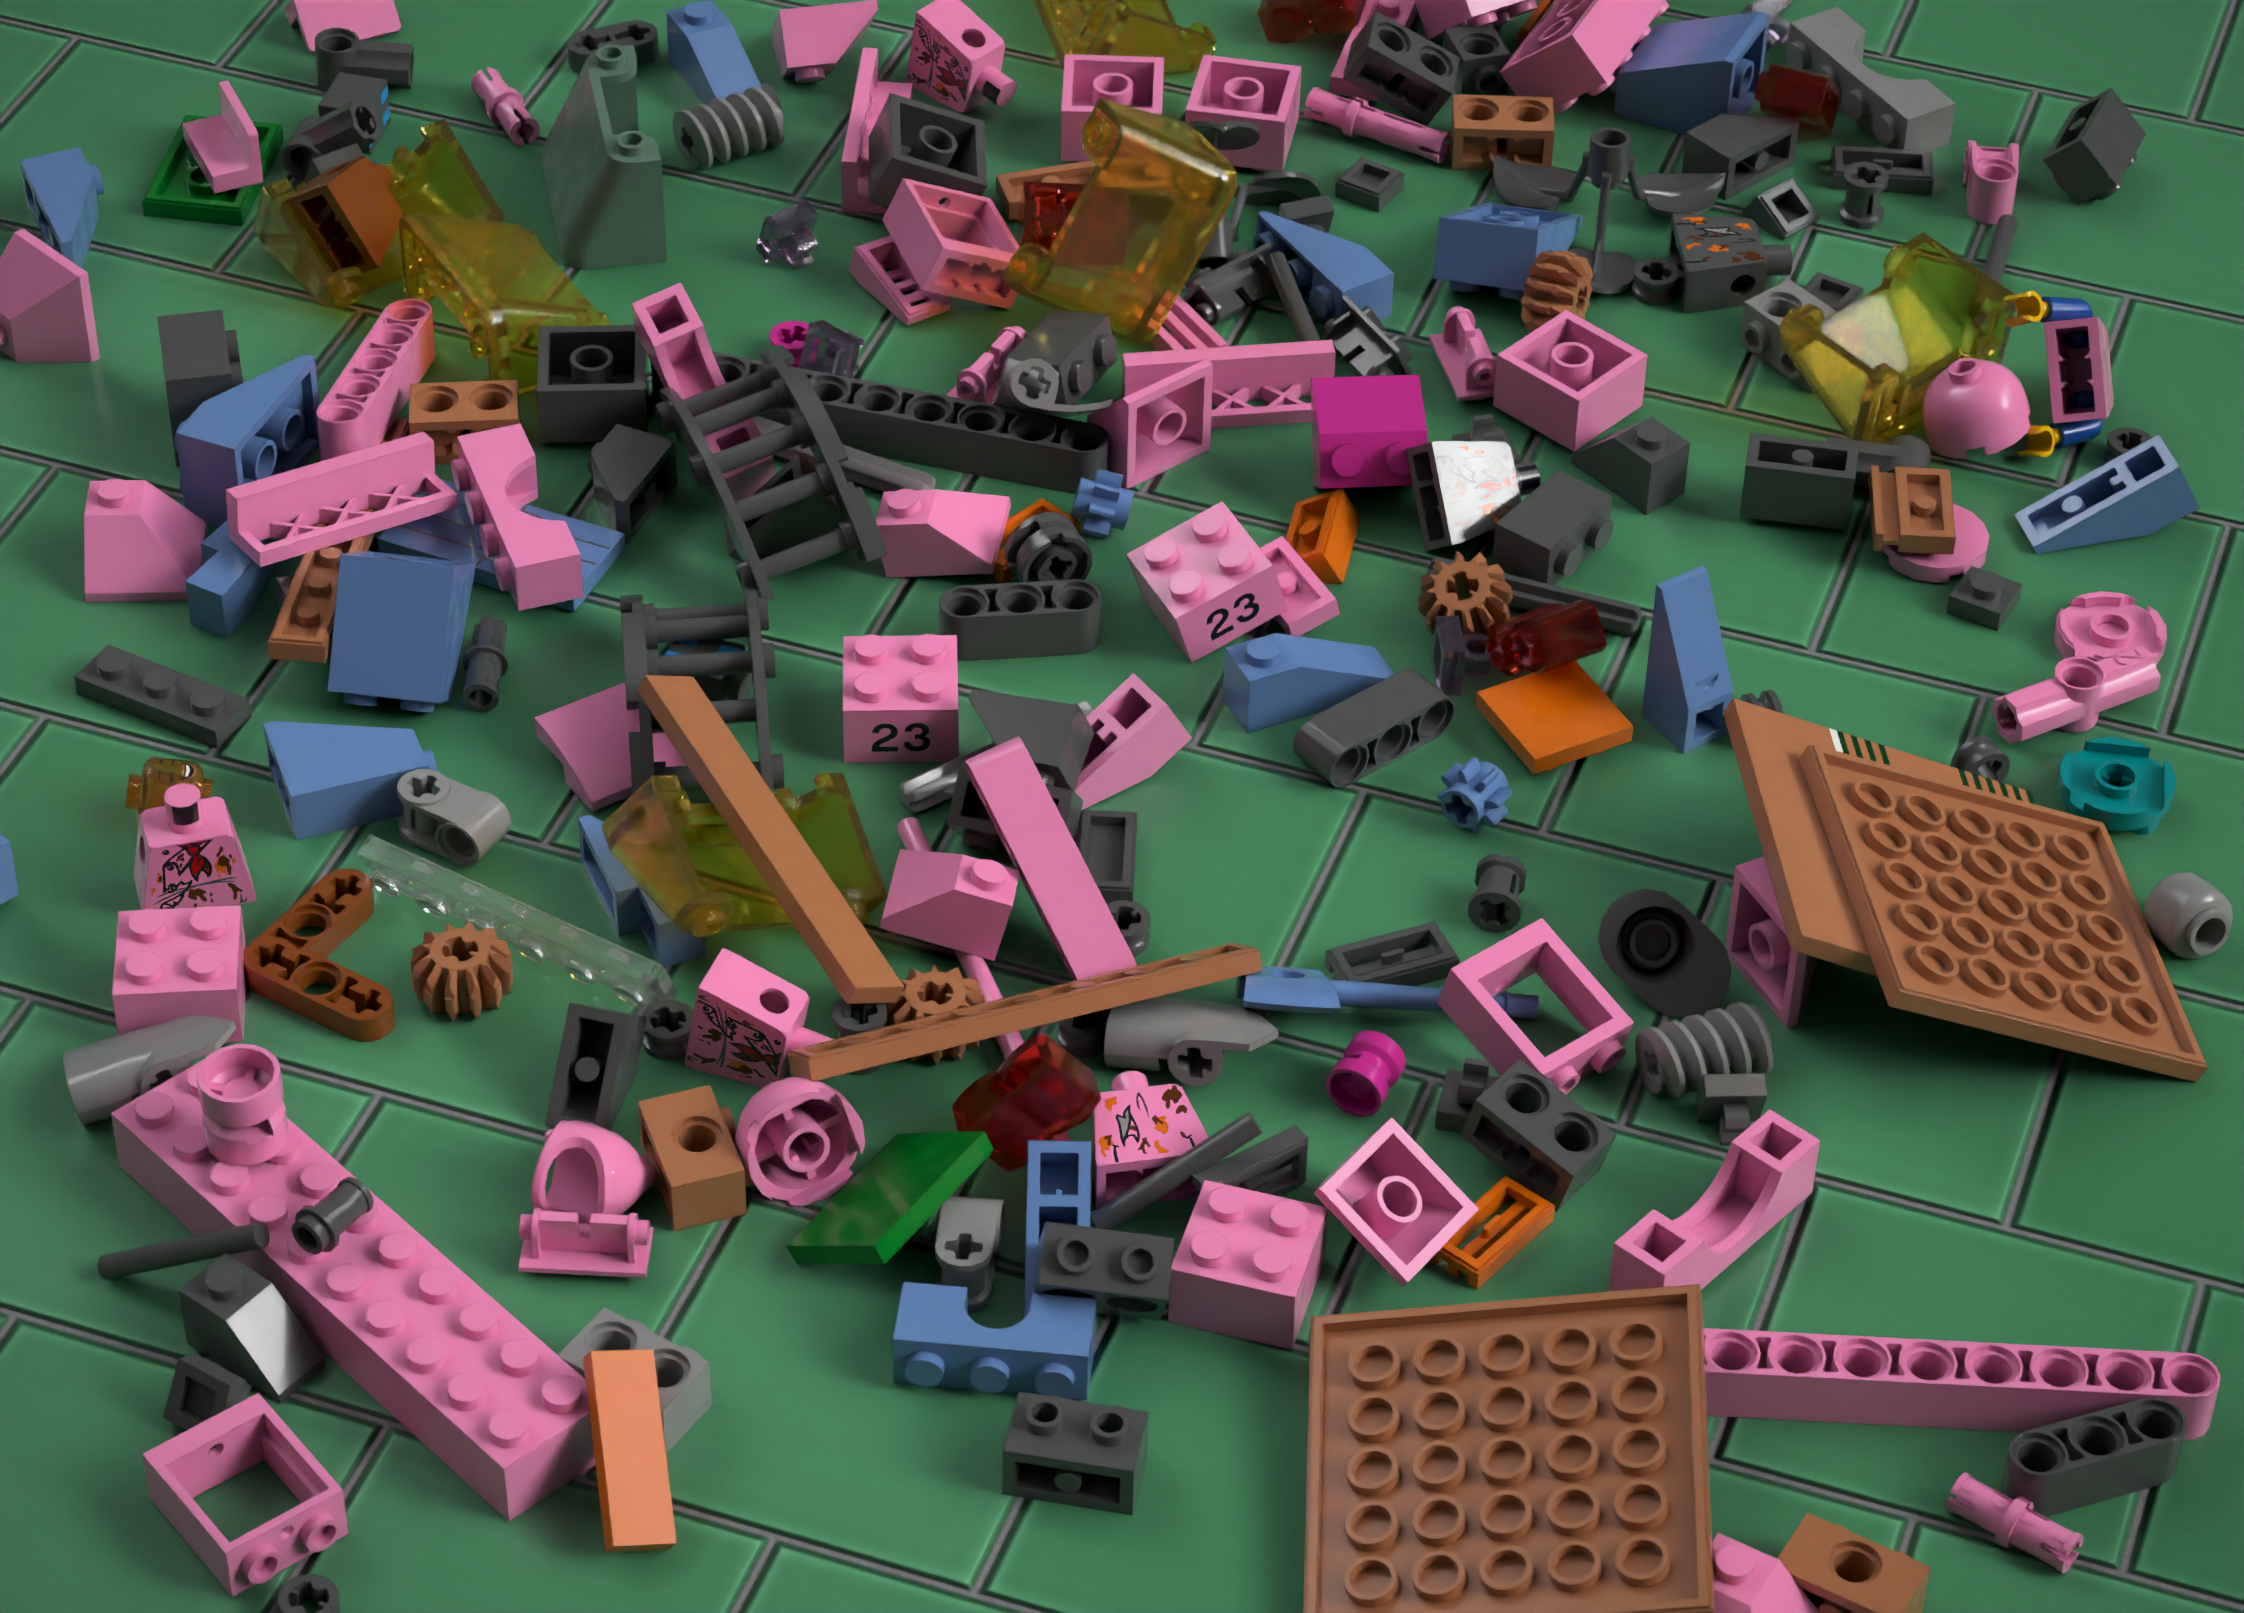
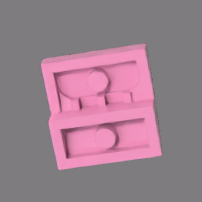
(594, 745)

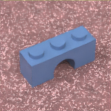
(1040, 1355)

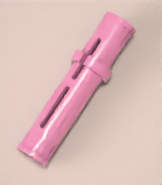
(1361, 119)

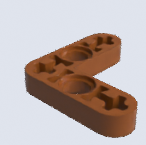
(283, 955)

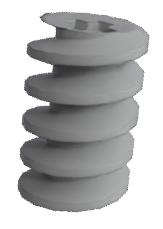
(729, 123)
(1702, 1046)

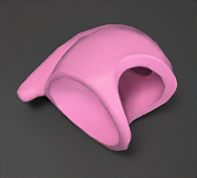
(591, 1171)

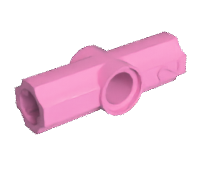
(2076, 694)

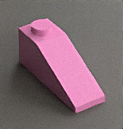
(1130, 741)

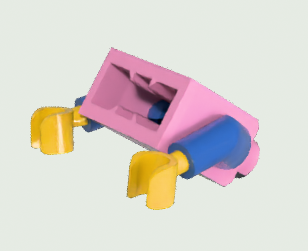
(2076, 370)

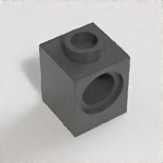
(1481, 59)

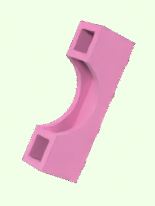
(686, 363)
(531, 554)
(1759, 1183)

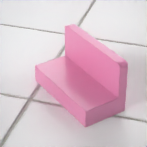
(364, 17)
(226, 144)

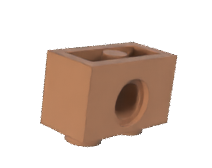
(693, 1157)
(1851, 1572)

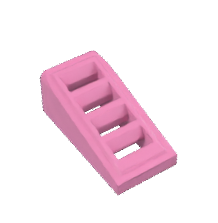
(869, 268)

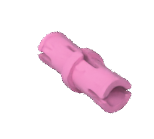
(505, 106)
(2014, 1522)

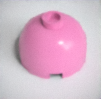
(1975, 408)
(799, 1140)

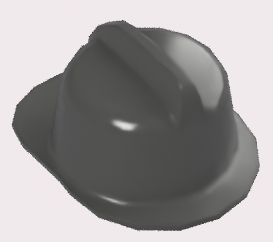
(1664, 953)

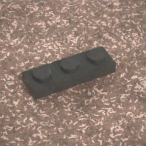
(162, 696)

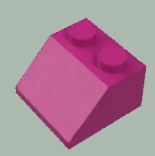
(1364, 429)

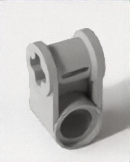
(453, 821)
(968, 1245)

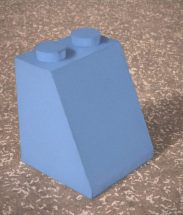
(1692, 71)
(398, 628)

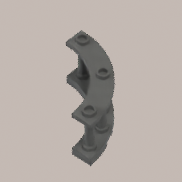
(810, 426)
(647, 626)

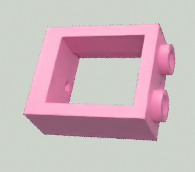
(952, 245)
(1532, 950)
(244, 1438)

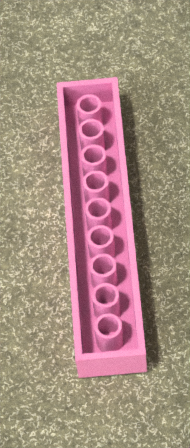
(378, 1304)

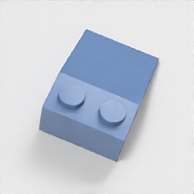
(1498, 245)
(248, 436)

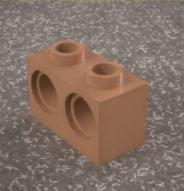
(1502, 126)
(460, 409)

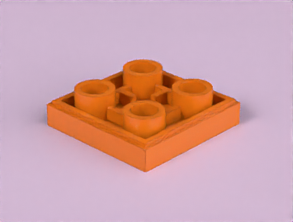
(1554, 717)

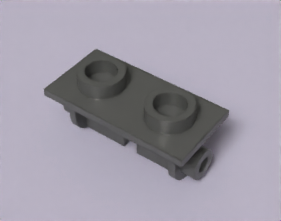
(1215, 291)
(1363, 331)

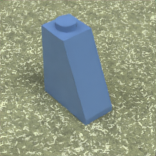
(340, 773)

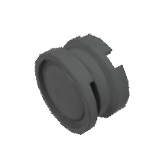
(1047, 550)

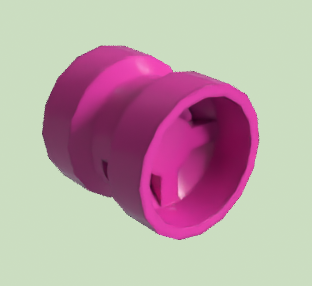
(1365, 1073)

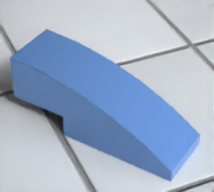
(226, 585)
(628, 903)
(1055, 1193)

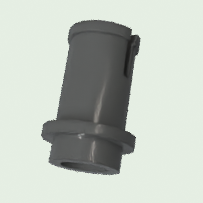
(320, 1226)

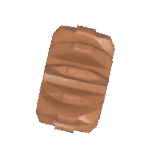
(1554, 285)
(1481, 584)
(461, 970)
(934, 994)

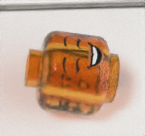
(157, 776)

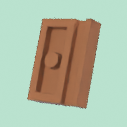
(1912, 510)

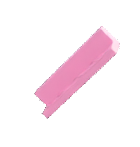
(866, 107)
(1243, 373)
(336, 494)

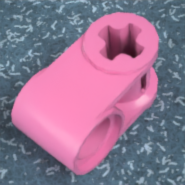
(1990, 180)

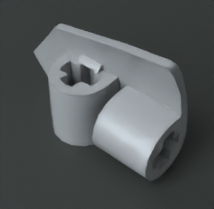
(1034, 387)
(1185, 1032)
(119, 1067)

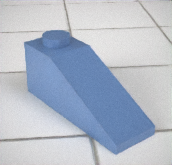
(708, 51)
(63, 200)
(2112, 503)
(1295, 677)

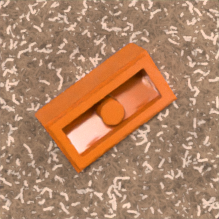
(1325, 534)

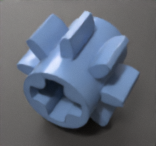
(1102, 503)
(1474, 794)

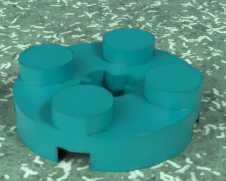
(2144, 790)

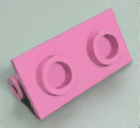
(1465, 356)
(982, 378)
(605, 1247)

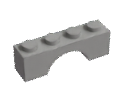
(1890, 109)

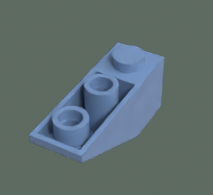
(1328, 267)
(1687, 664)

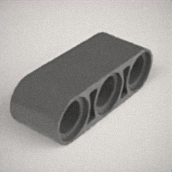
(1022, 619)
(1374, 727)
(2095, 1456)

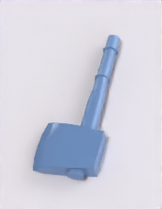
(1314, 993)

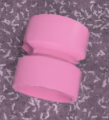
(242, 1104)

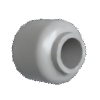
(2188, 915)

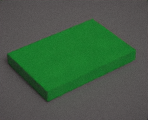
(184, 193)
(890, 1198)

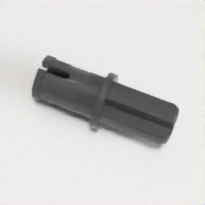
(485, 664)

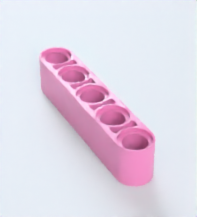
(377, 379)
(1048, 861)

